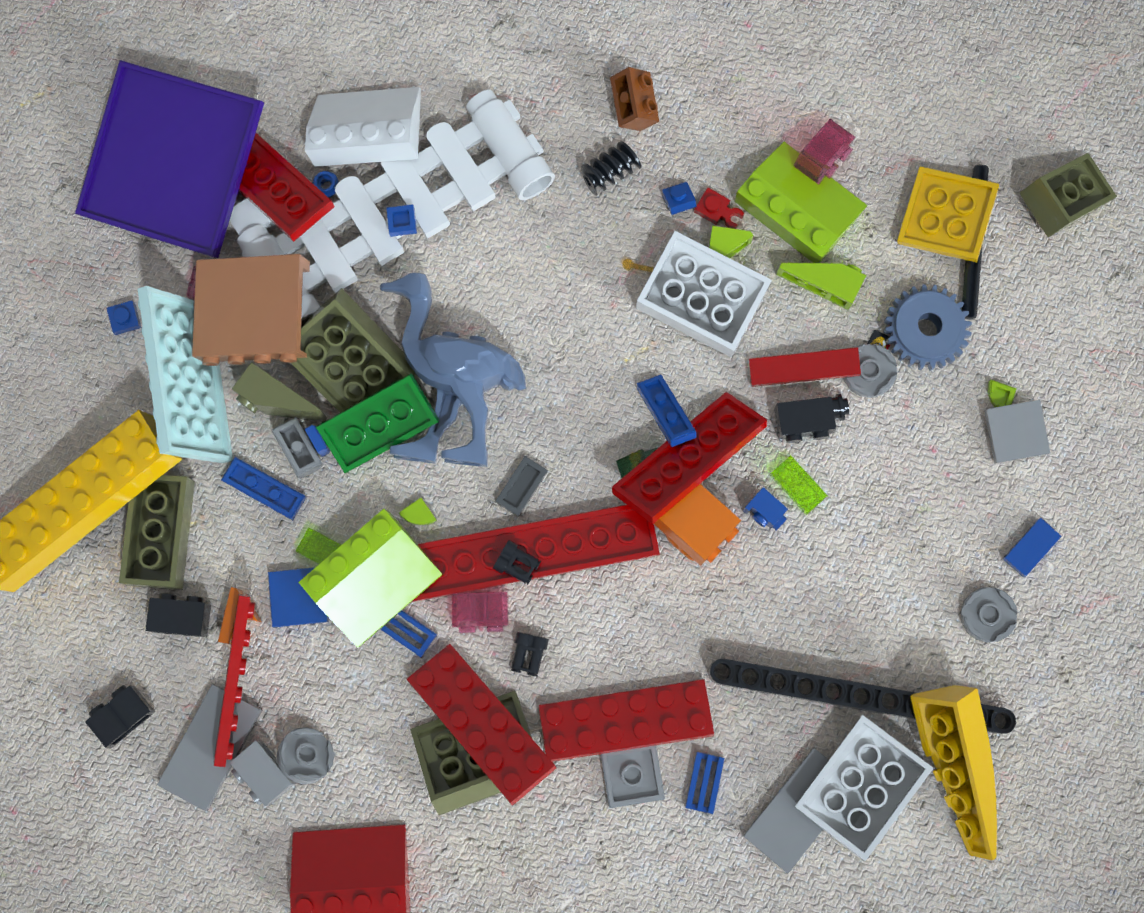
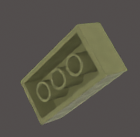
(158, 534)

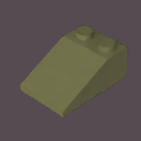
(1067, 194)
(264, 393)

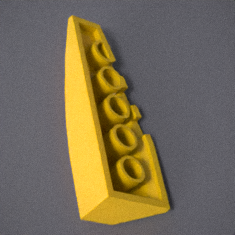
(959, 745)

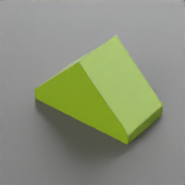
(729, 240)

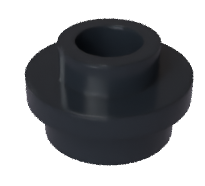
(840, 407)

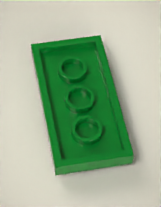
(377, 423)

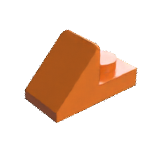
(229, 616)

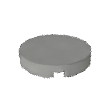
(877, 371)
(989, 614)
(305, 755)

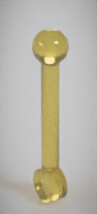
(628, 265)

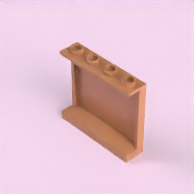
(248, 309)

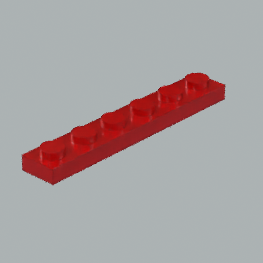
(232, 692)

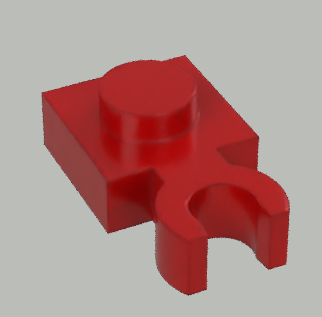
(715, 207)

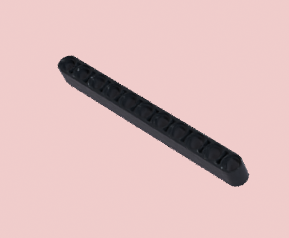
(846, 692)

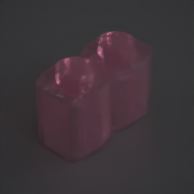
(480, 611)

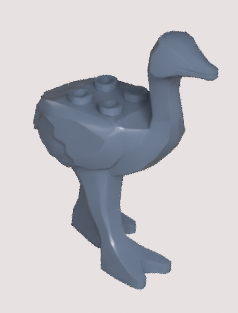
(459, 372)

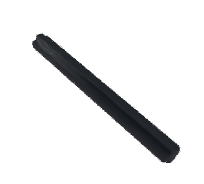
(973, 269)

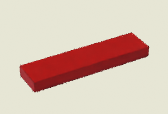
(805, 367)

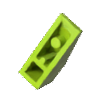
(828, 280)

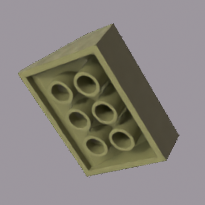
(348, 353)
(448, 769)

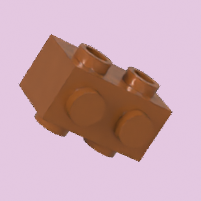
(634, 99)

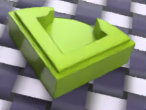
(1000, 393)
(418, 513)

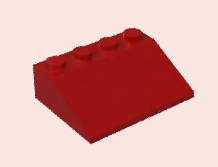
(350, 870)

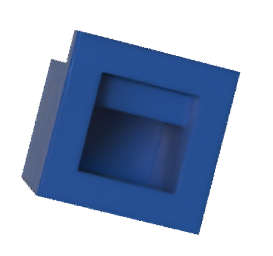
(766, 510)

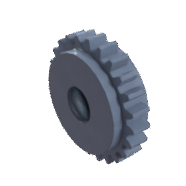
(912, 342)

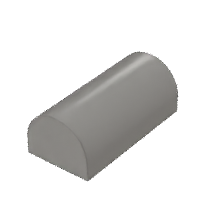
(297, 448)

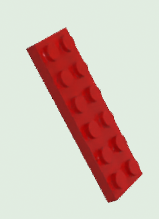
(282, 191)
(677, 470)
(626, 720)
(481, 724)

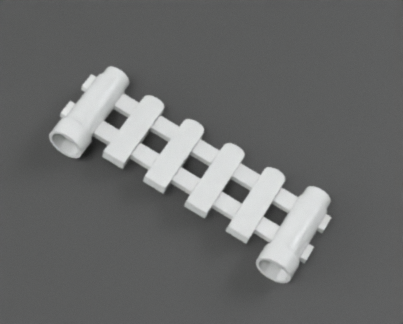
(490, 122)

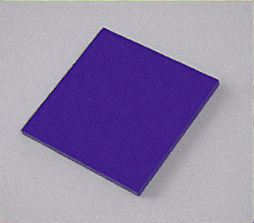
(169, 158)

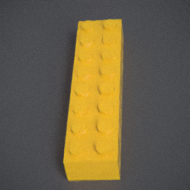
(80, 499)

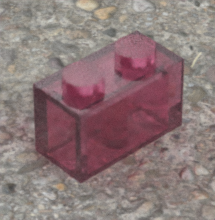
(824, 152)

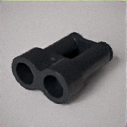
(508, 556)
(532, 643)

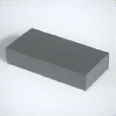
(521, 486)

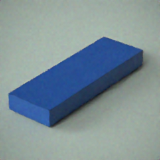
(666, 410)
(263, 488)

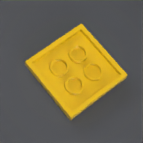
(948, 214)

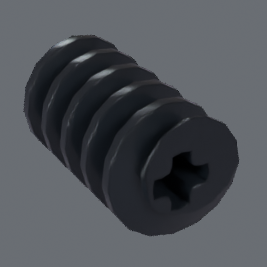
(609, 166)

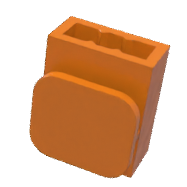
(699, 525)

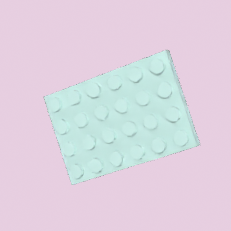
(184, 391)

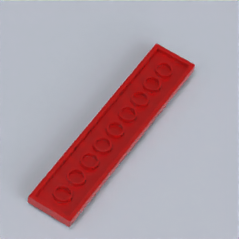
(560, 543)

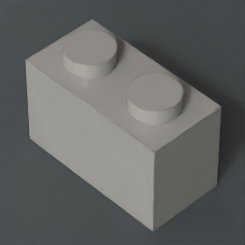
(261, 773)

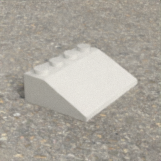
(364, 127)
(703, 294)
(863, 788)

